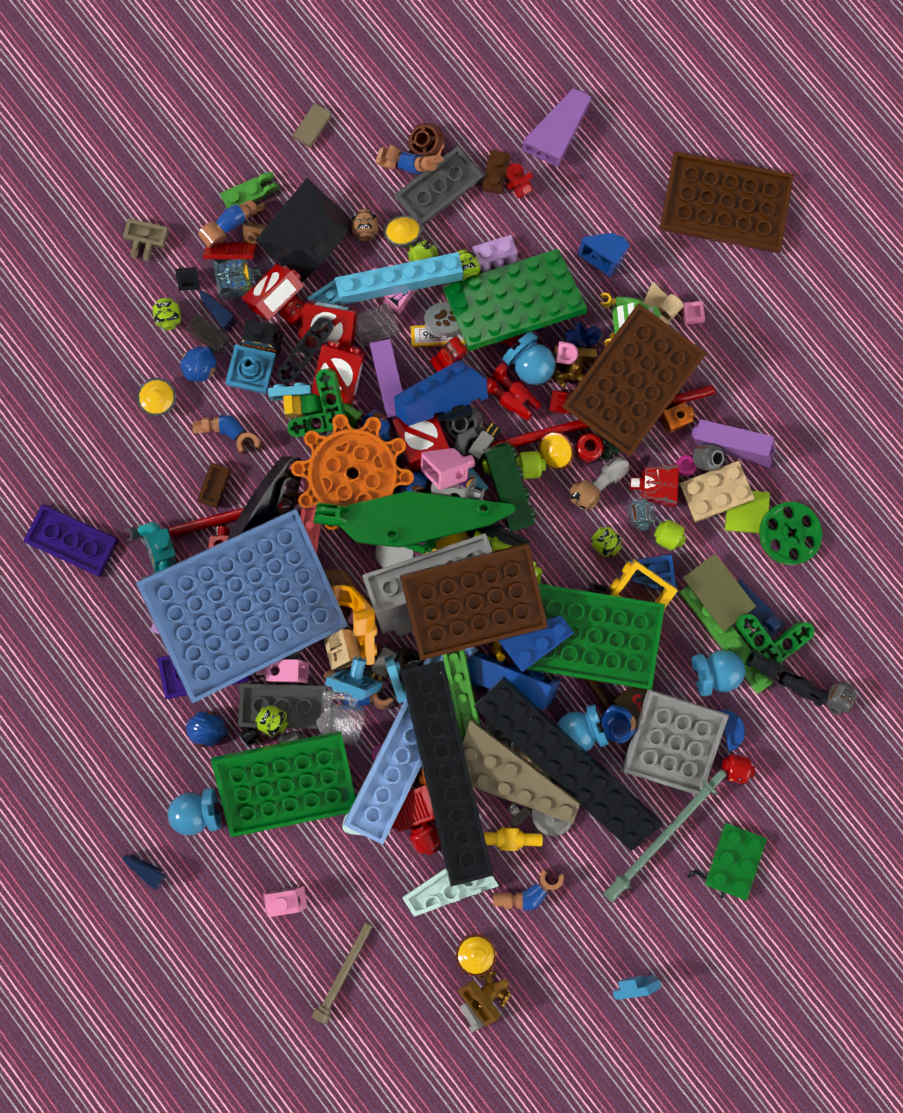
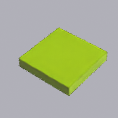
(749, 515)

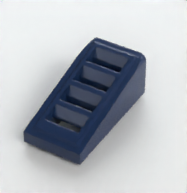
(221, 314)
(149, 873)

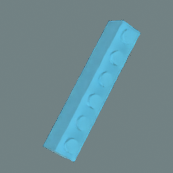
(399, 278)

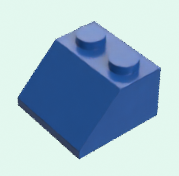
(604, 251)

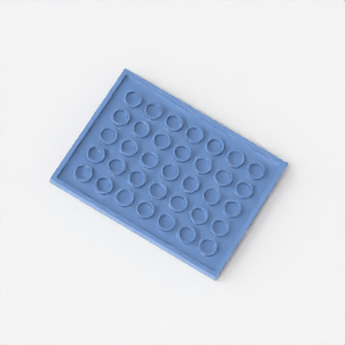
(242, 605)

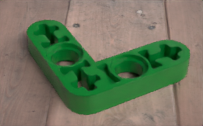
(325, 416)
(775, 647)

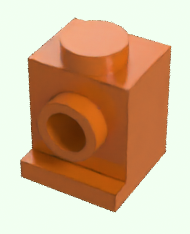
(672, 422)

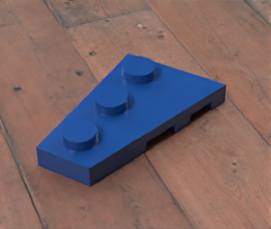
(532, 646)

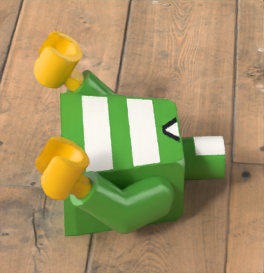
(623, 308)

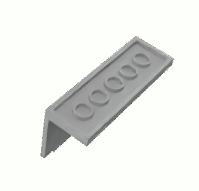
(386, 587)

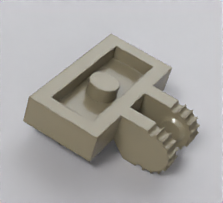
(146, 234)

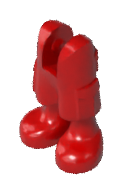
(517, 393)

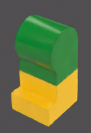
(301, 405)

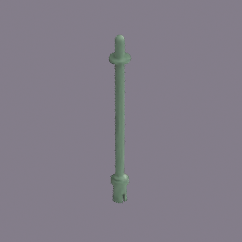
(623, 881)

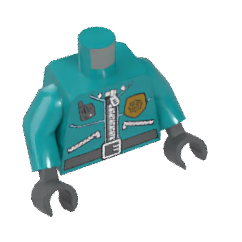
(157, 544)

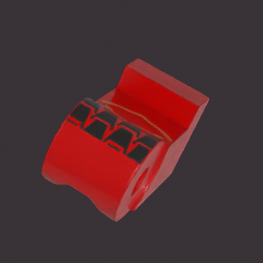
(450, 353)

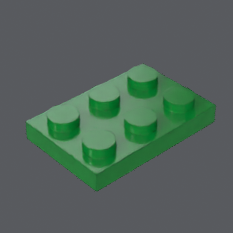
(735, 861)

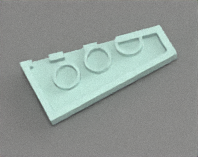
(438, 892)

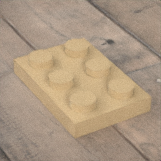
(717, 491)

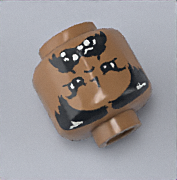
(364, 225)
(584, 495)

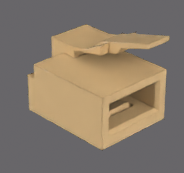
(341, 649)

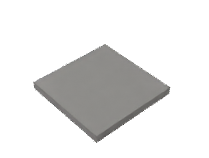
(674, 742)

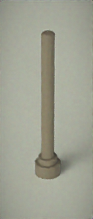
(322, 1013)

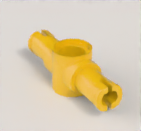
(512, 839)

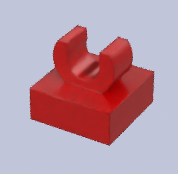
(558, 399)

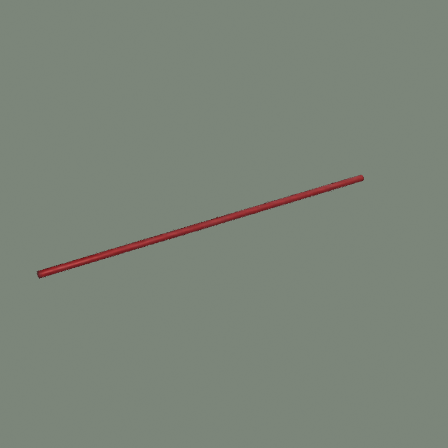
(513, 441)

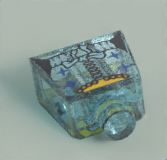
(234, 277)

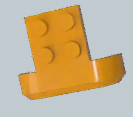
(363, 620)

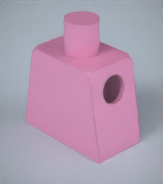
(446, 467)

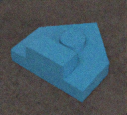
(636, 987)

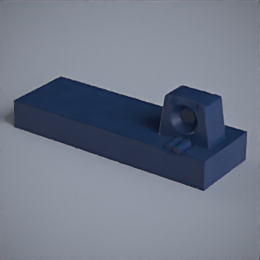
(762, 612)

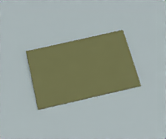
(719, 592)

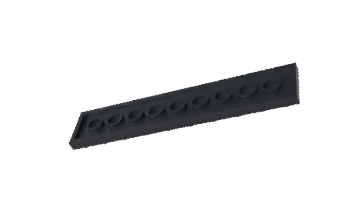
(567, 763)
(446, 773)

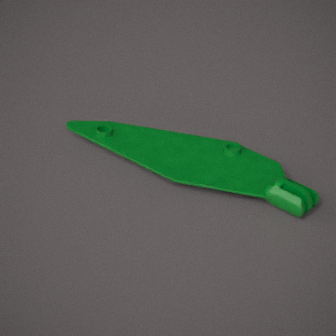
(410, 517)

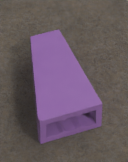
(555, 132)
(386, 374)
(737, 442)

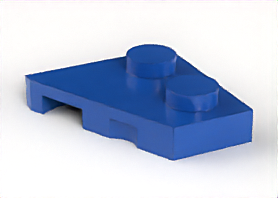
(661, 565)

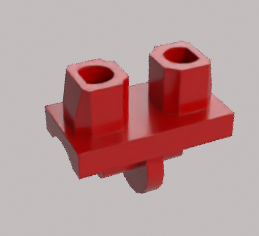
(519, 182)

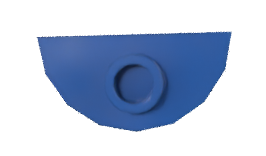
(734, 730)

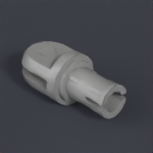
(612, 472)

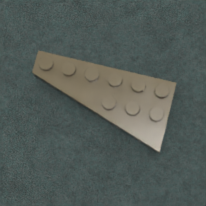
(508, 775)

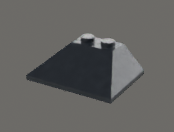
(305, 230)

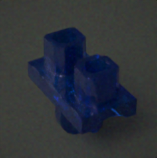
(583, 336)

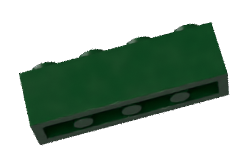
(508, 484)

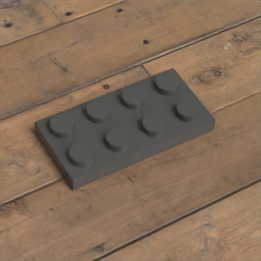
(439, 188)
(300, 703)

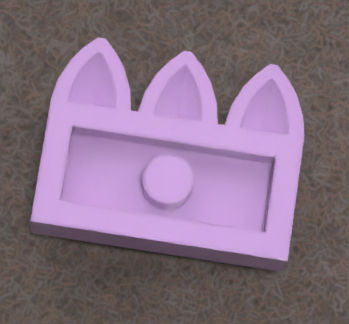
(496, 252)

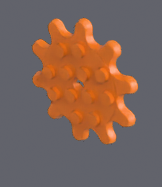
(345, 450)

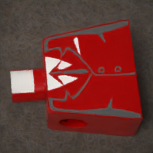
(658, 485)

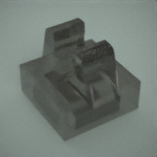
(519, 816)

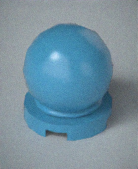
(532, 361)
(720, 672)
(584, 727)
(193, 813)

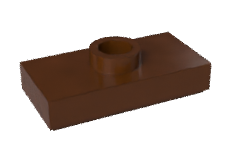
(214, 485)

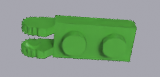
(250, 190)

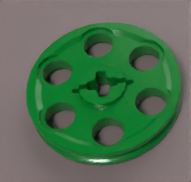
(798, 537)

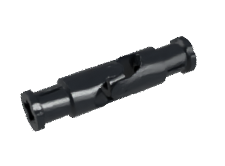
(798, 684)

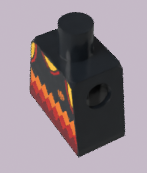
(261, 336)

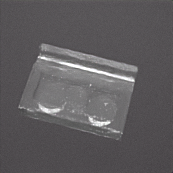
(376, 324)

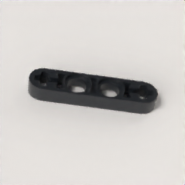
(304, 348)

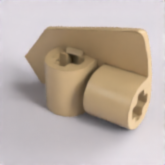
(668, 305)

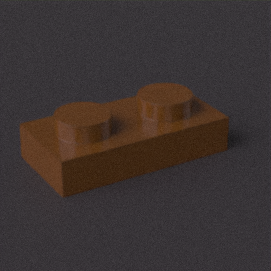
(496, 172)

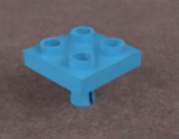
(250, 369)
(354, 681)

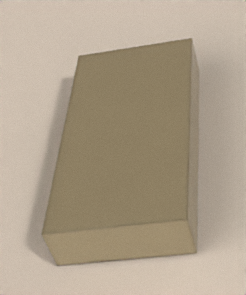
(312, 125)

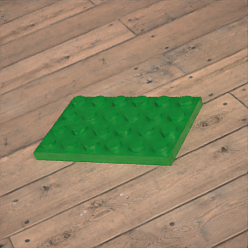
(514, 299)
(611, 639)
(284, 784)

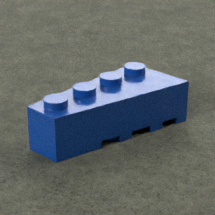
(440, 392)
(487, 671)

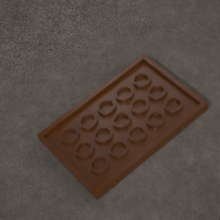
(726, 202)
(634, 379)
(473, 601)

